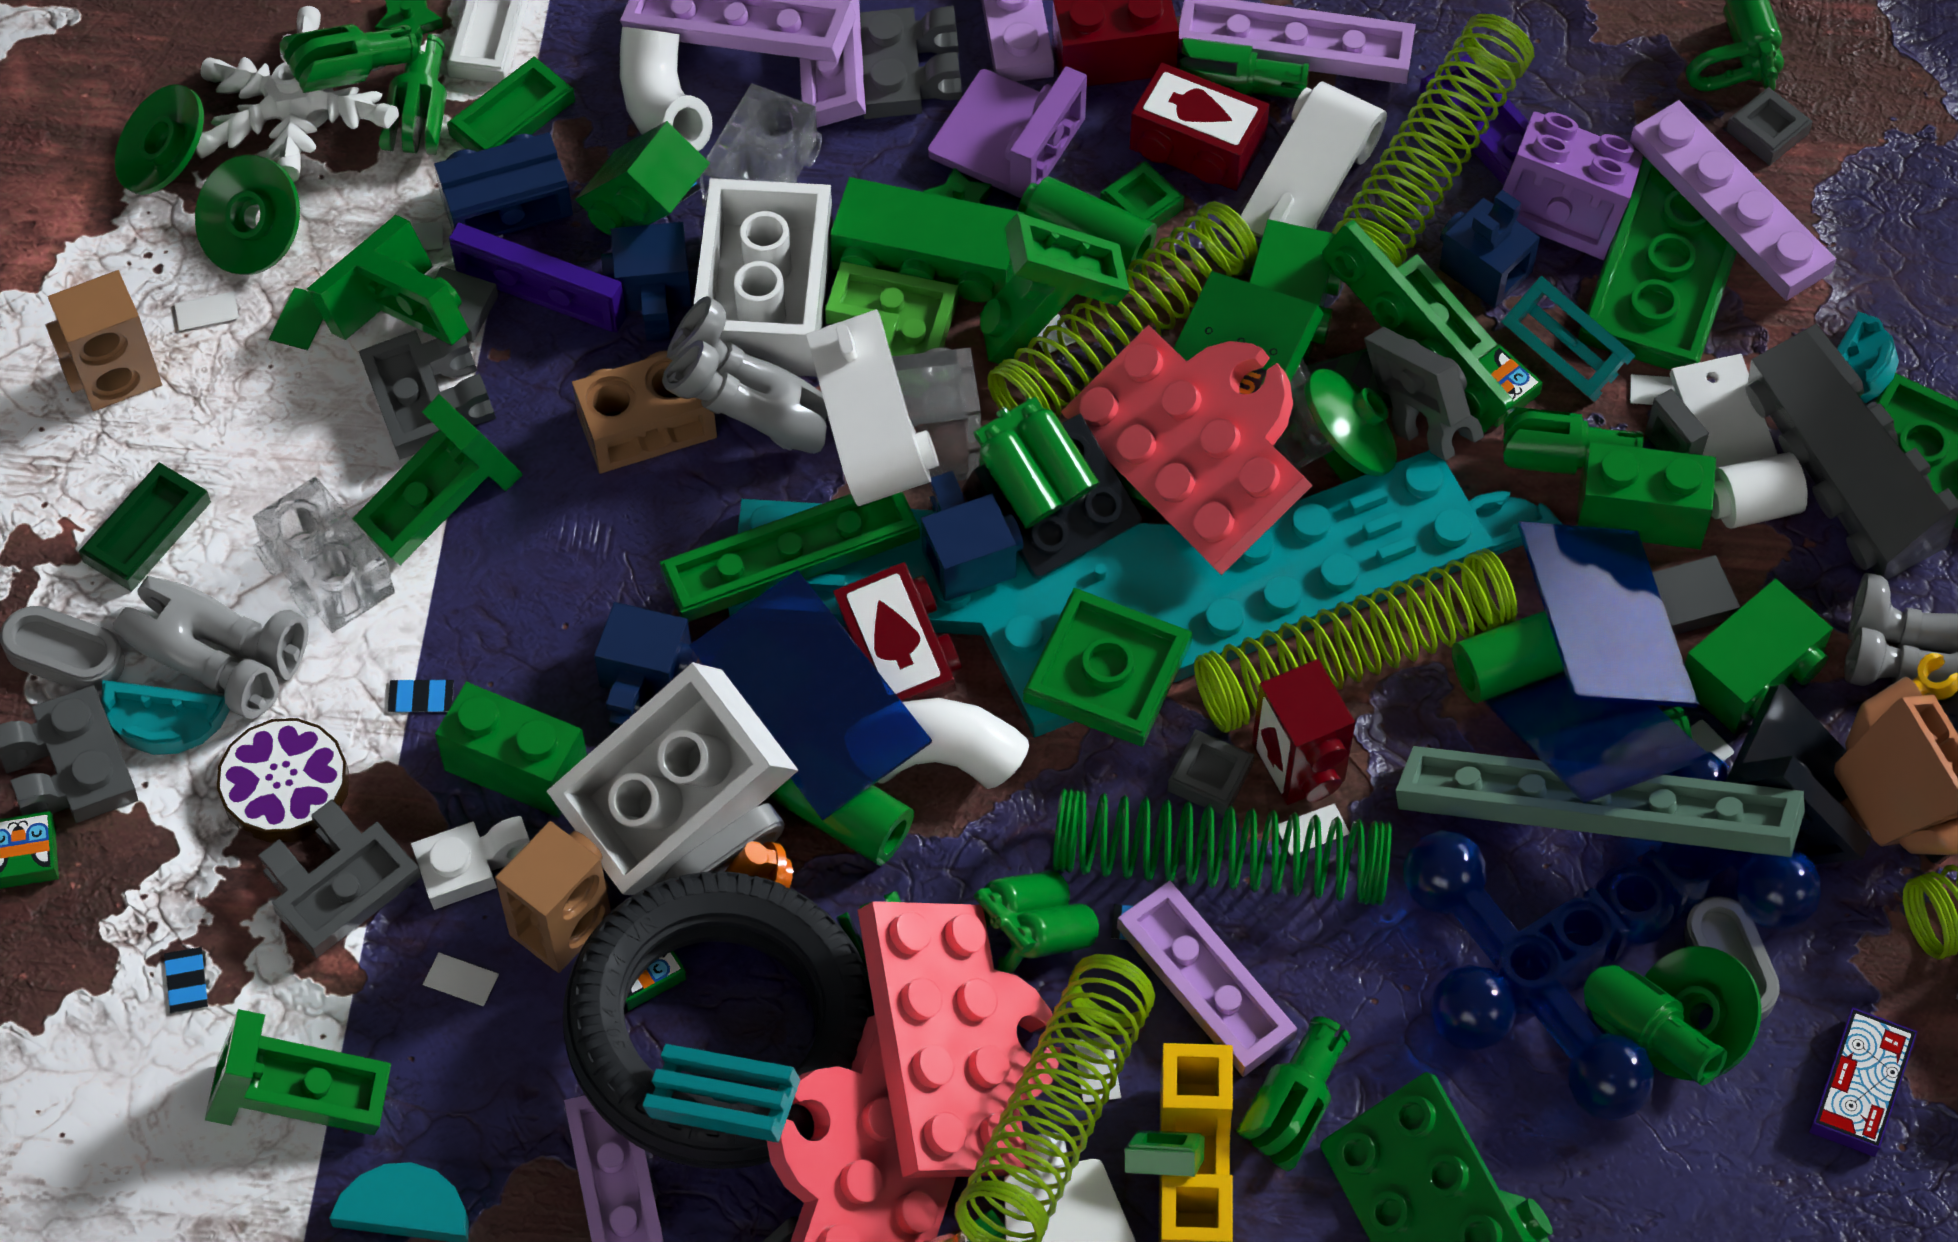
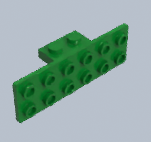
(1422, 1178)

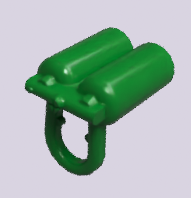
(1755, 43)
(1034, 461)
(1036, 916)

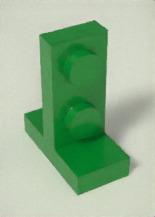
(1048, 270)
(388, 277)
(433, 483)
(295, 1080)

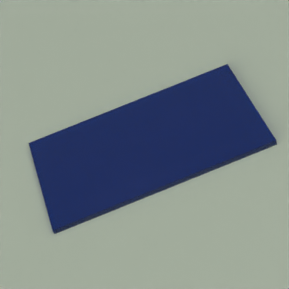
(1606, 615)
(813, 693)
(1594, 743)

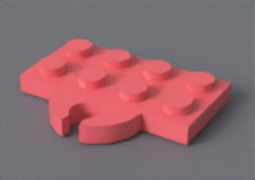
(1196, 441)
(947, 1033)
(852, 1163)

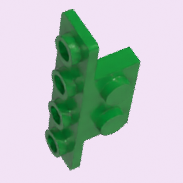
(1421, 309)

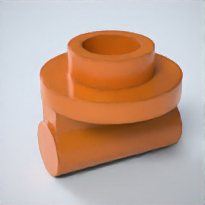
(764, 861)

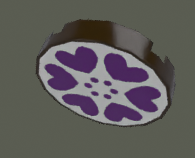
(281, 777)

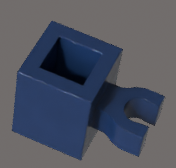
(1489, 248)
(652, 272)
(968, 541)
(639, 657)

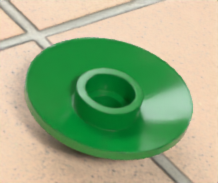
(159, 139)
(229, 209)
(1352, 421)
(1713, 979)

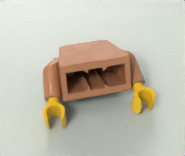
(1905, 765)

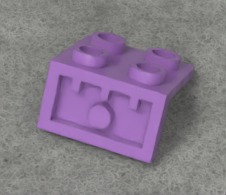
(1010, 130)
(1572, 182)

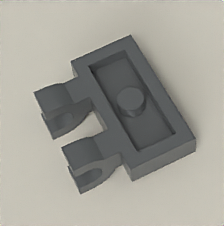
(891, 63)
(1422, 383)
(405, 385)
(83, 750)
(344, 889)

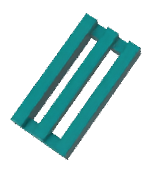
(1605, 371)
(669, 1079)

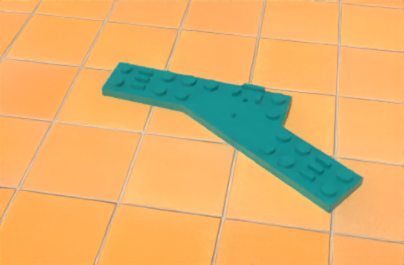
(1306, 561)

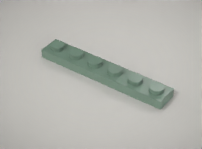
(1657, 810)

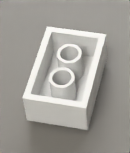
(768, 266)
(672, 777)

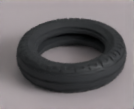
(686, 913)

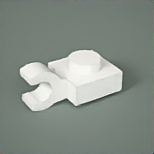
(460, 862)

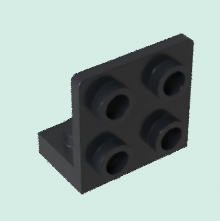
(1072, 528)
(1798, 753)

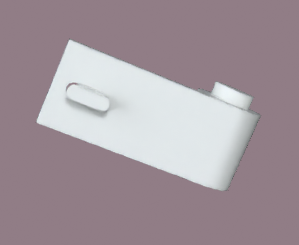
(1314, 158)
(868, 410)
(1750, 476)

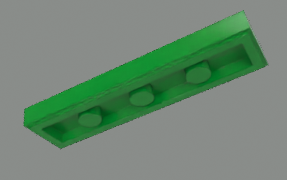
(805, 541)

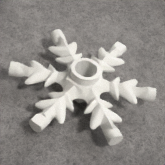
(285, 100)

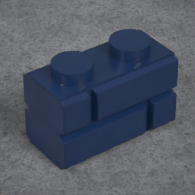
(505, 185)

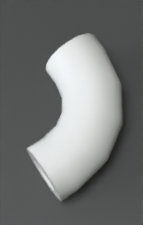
(654, 89)
(967, 739)

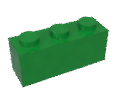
(924, 237)

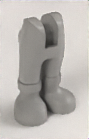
(742, 384)
(191, 614)
(1878, 622)

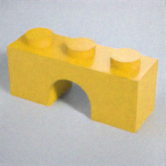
(1198, 1099)

